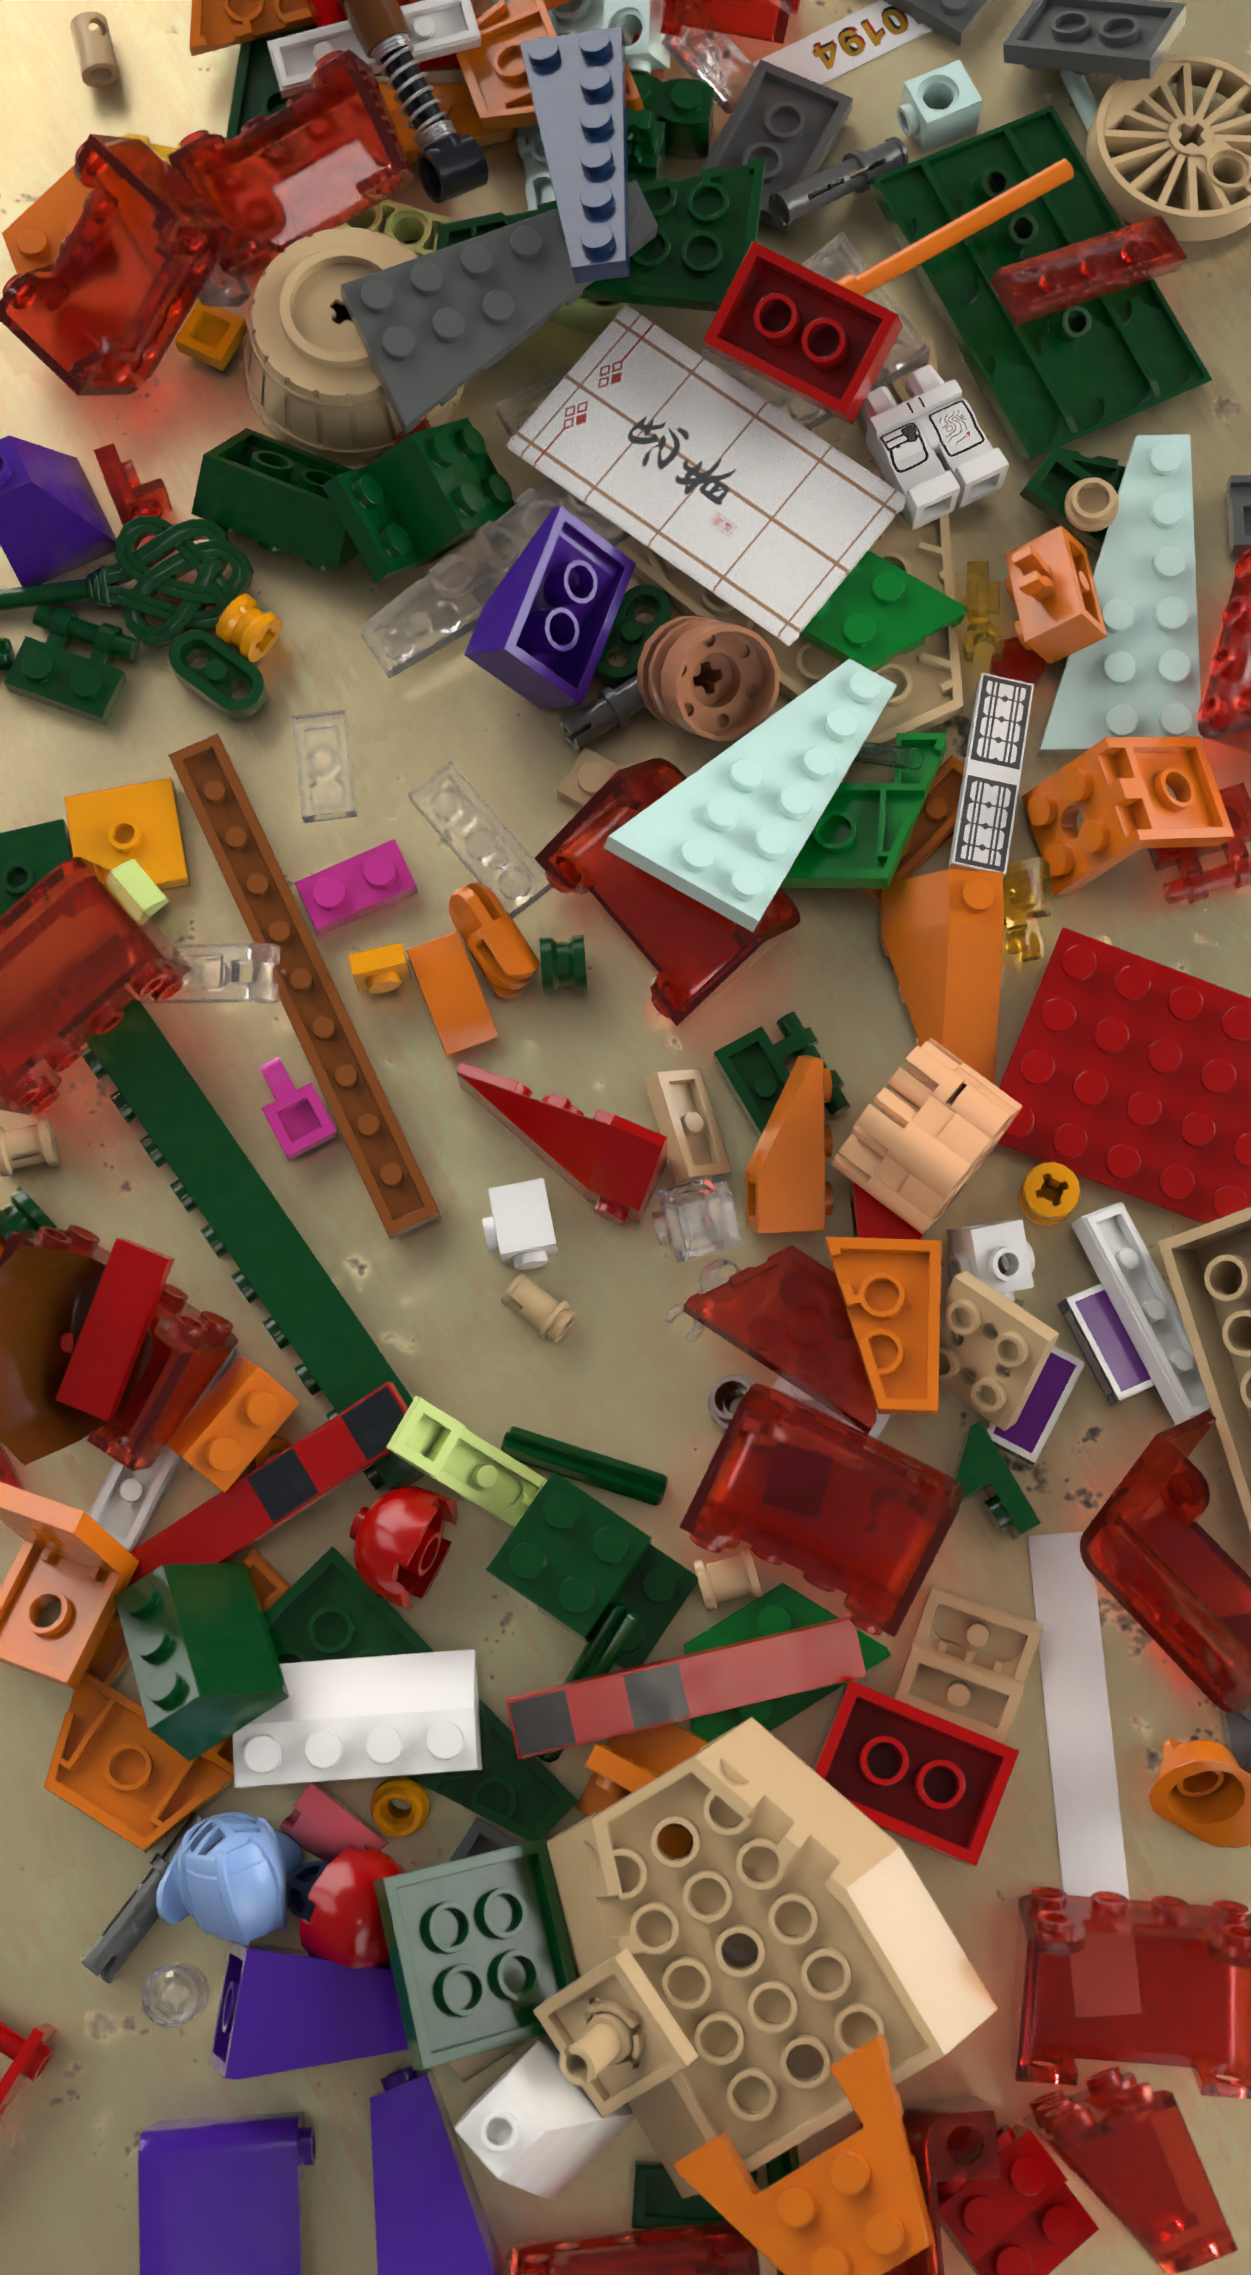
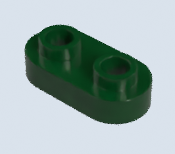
(629, 635)
(220, 676)

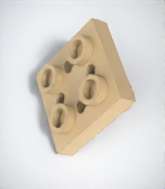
(991, 1336)
(605, 2039)

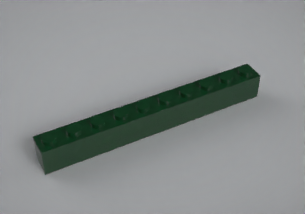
(244, 1222)

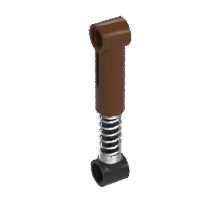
(448, 161)

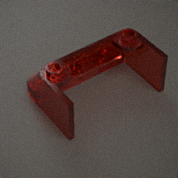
(1172, 1570)

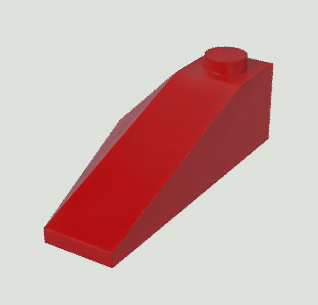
(600, 1157)

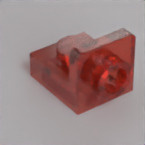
(125, 489)

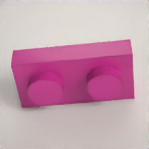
(356, 887)

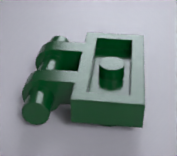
(66, 679)
(758, 1071)

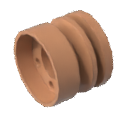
(708, 677)

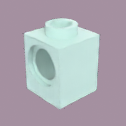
(638, 15)
(944, 89)

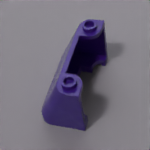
(223, 2194)

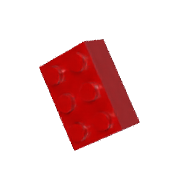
(803, 332)
(915, 1772)

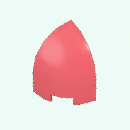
(328, 1826)

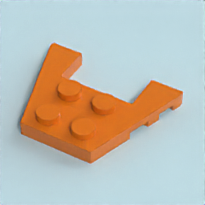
(497, 68)
(121, 1769)
(842, 2211)

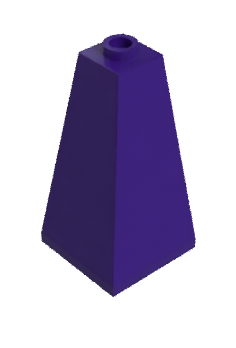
(48, 513)
(301, 2012)
(423, 2188)

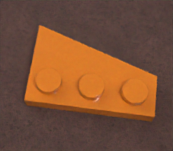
(233, 22)
(895, 1316)

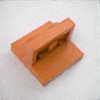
(634, 1761)

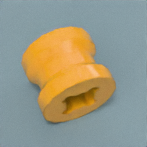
(248, 628)
(1039, 1201)

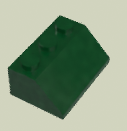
(274, 497)
(200, 1652)

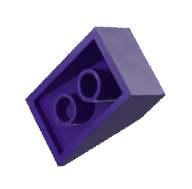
(552, 613)

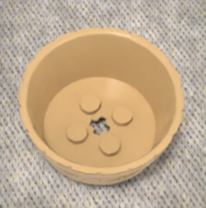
(308, 371)

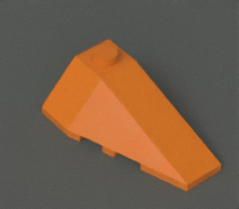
(948, 958)

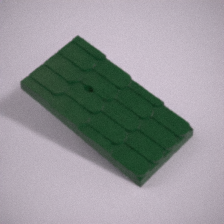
(1062, 369)

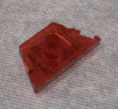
(796, 1326)

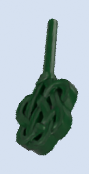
(102, 588)

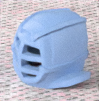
(237, 1885)

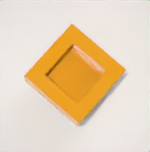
(211, 335)
(380, 968)

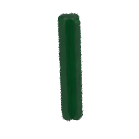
(585, 1466)
(601, 1650)

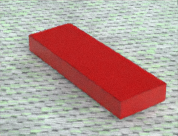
(114, 1329)

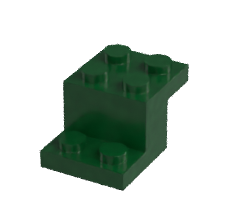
(420, 498)
(580, 1557)

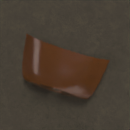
(40, 1301)

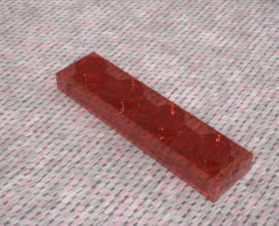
(1088, 269)

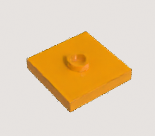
(129, 824)

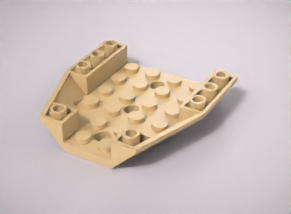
(838, 1932)

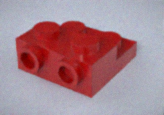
(1015, 2221)

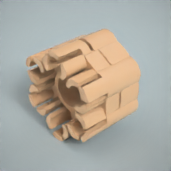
(926, 1135)

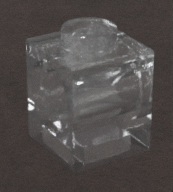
(697, 1218)

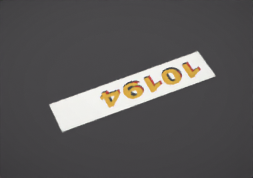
(848, 43)

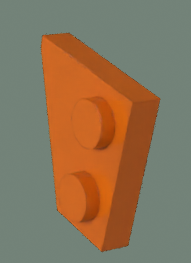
(39, 231)

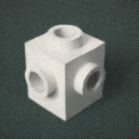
(994, 1254)

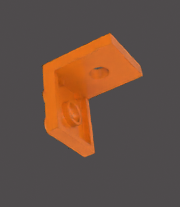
(1124, 806)
(63, 1561)

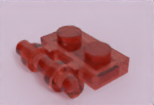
(1195, 882)

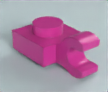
(296, 1115)

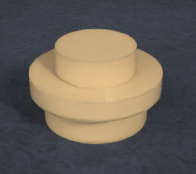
(1091, 504)

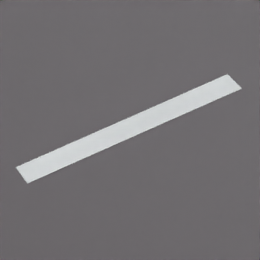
(1077, 1718)

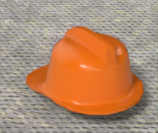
(1204, 1792)

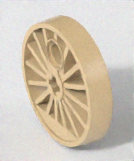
(1194, 155)

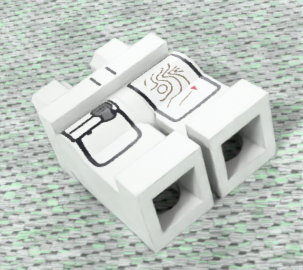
(931, 447)

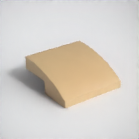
(968, 1663)

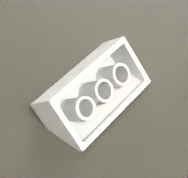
(366, 1721)

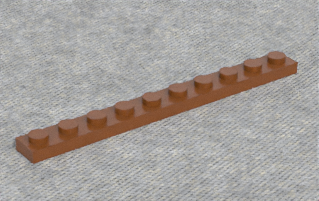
(306, 988)

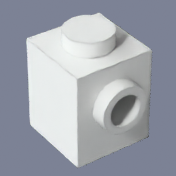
(521, 1225)

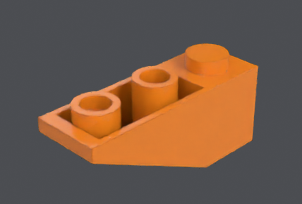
(788, 1165)

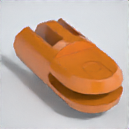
(493, 939)

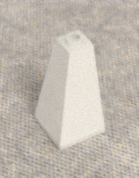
(537, 2124)

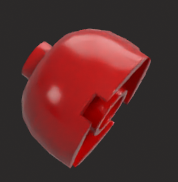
(402, 1542)
(347, 1915)

